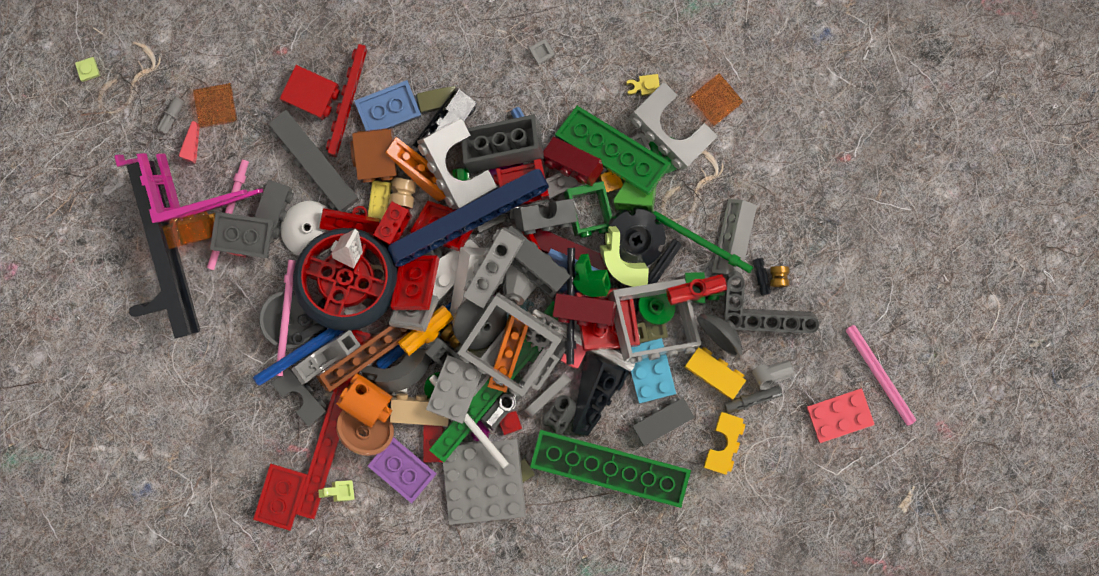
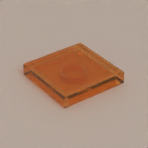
(716, 99)
(215, 105)

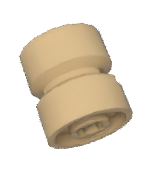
(403, 192)

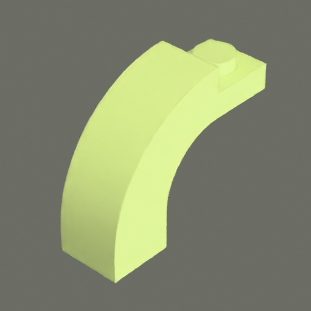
(627, 273)

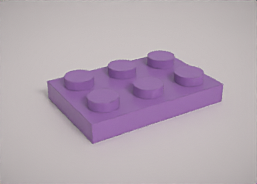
(402, 470)

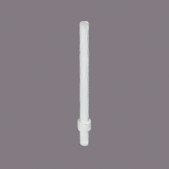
(480, 435)

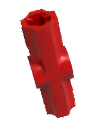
(685, 292)

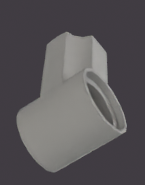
(767, 376)

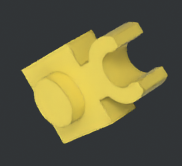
(647, 85)

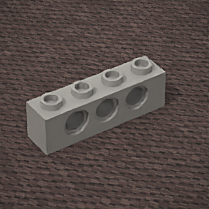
(483, 296)

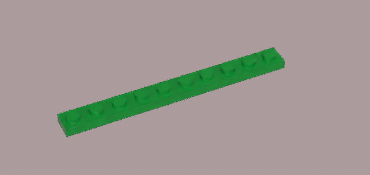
(481, 403)

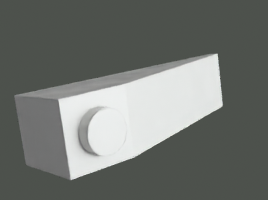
(348, 248)

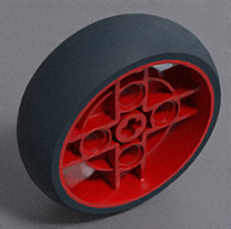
(332, 315)

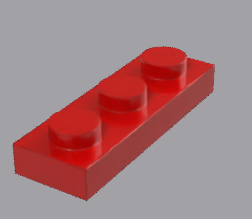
(336, 219)

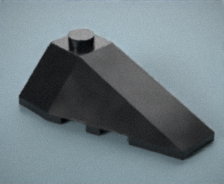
(597, 386)

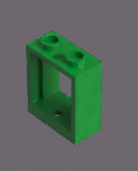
(585, 190)

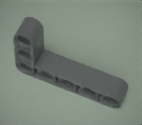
(761, 314)

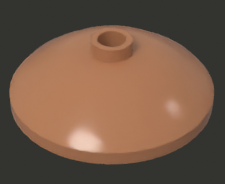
(374, 440)

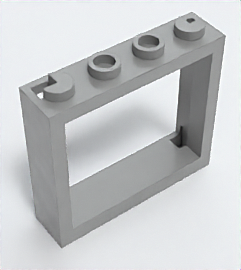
(649, 290)
(528, 319)

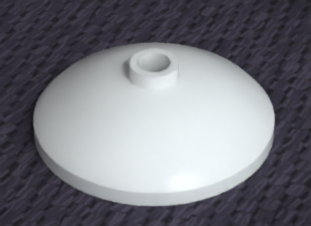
(293, 226)

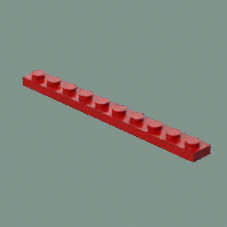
(324, 450)

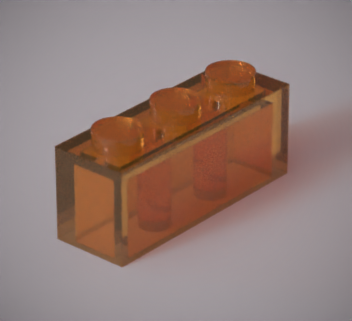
(189, 230)

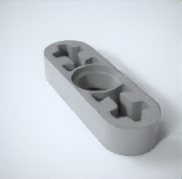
(543, 399)

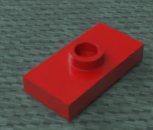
(431, 434)

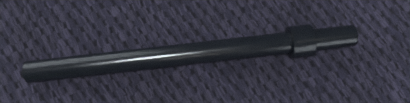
(570, 344)

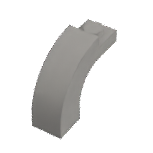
(325, 356)

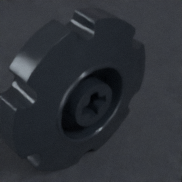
(649, 235)

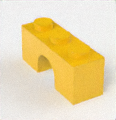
(721, 460)

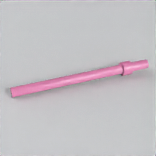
(239, 179)
(288, 279)

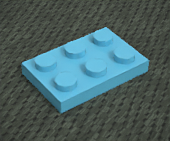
(652, 377)

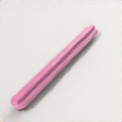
(880, 375)

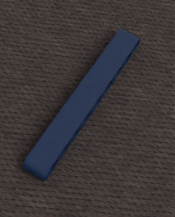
(468, 217)

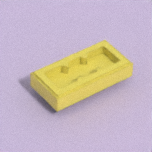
(379, 199)

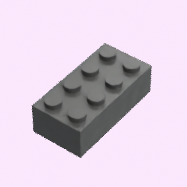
(503, 144)

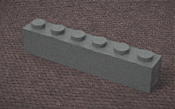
(313, 161)

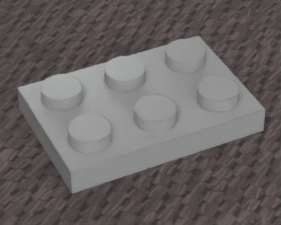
(454, 389)

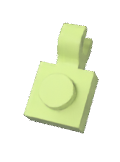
(340, 491)

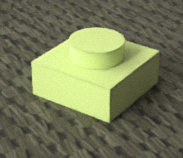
(87, 69)

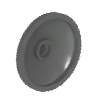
(271, 316)
(468, 316)
(722, 333)

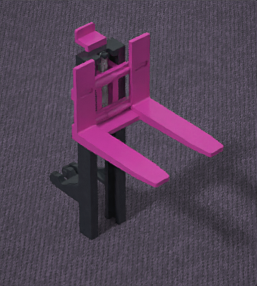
(154, 214)

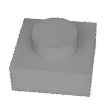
(541, 52)

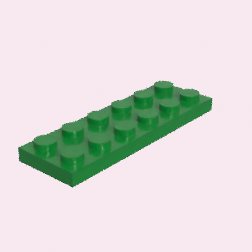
(616, 150)

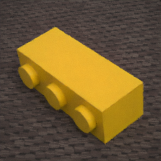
(715, 372)

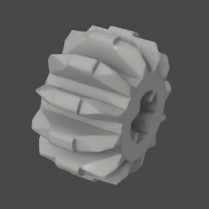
(537, 339)

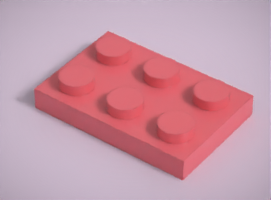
(840, 415)

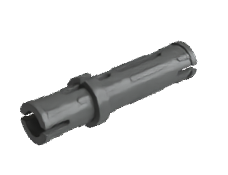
(747, 401)

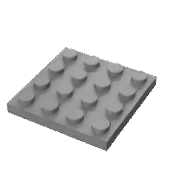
(479, 485)

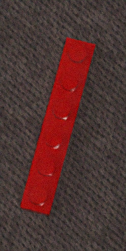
(348, 93)

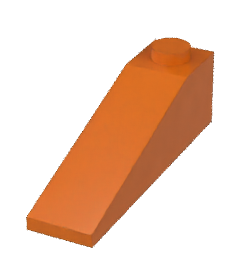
(415, 167)
(509, 350)

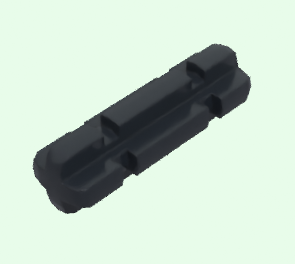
(762, 277)

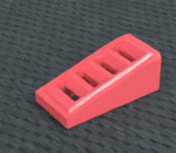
(190, 145)

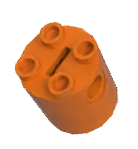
(365, 401)

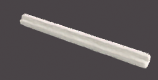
(608, 354)

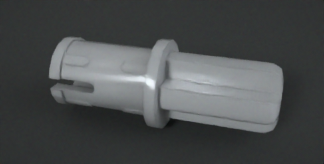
(170, 115)

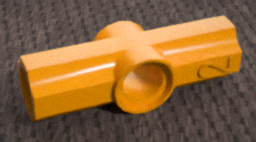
(416, 338)

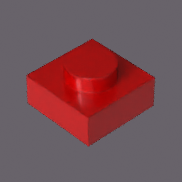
(510, 423)

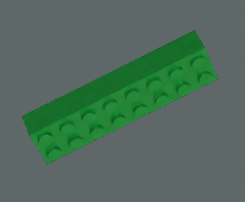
(610, 468)

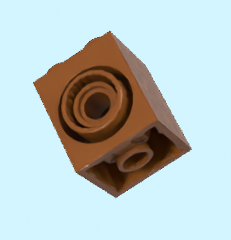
(370, 157)

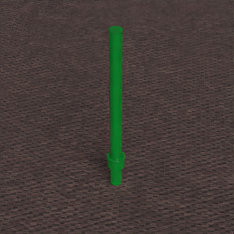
(734, 259)

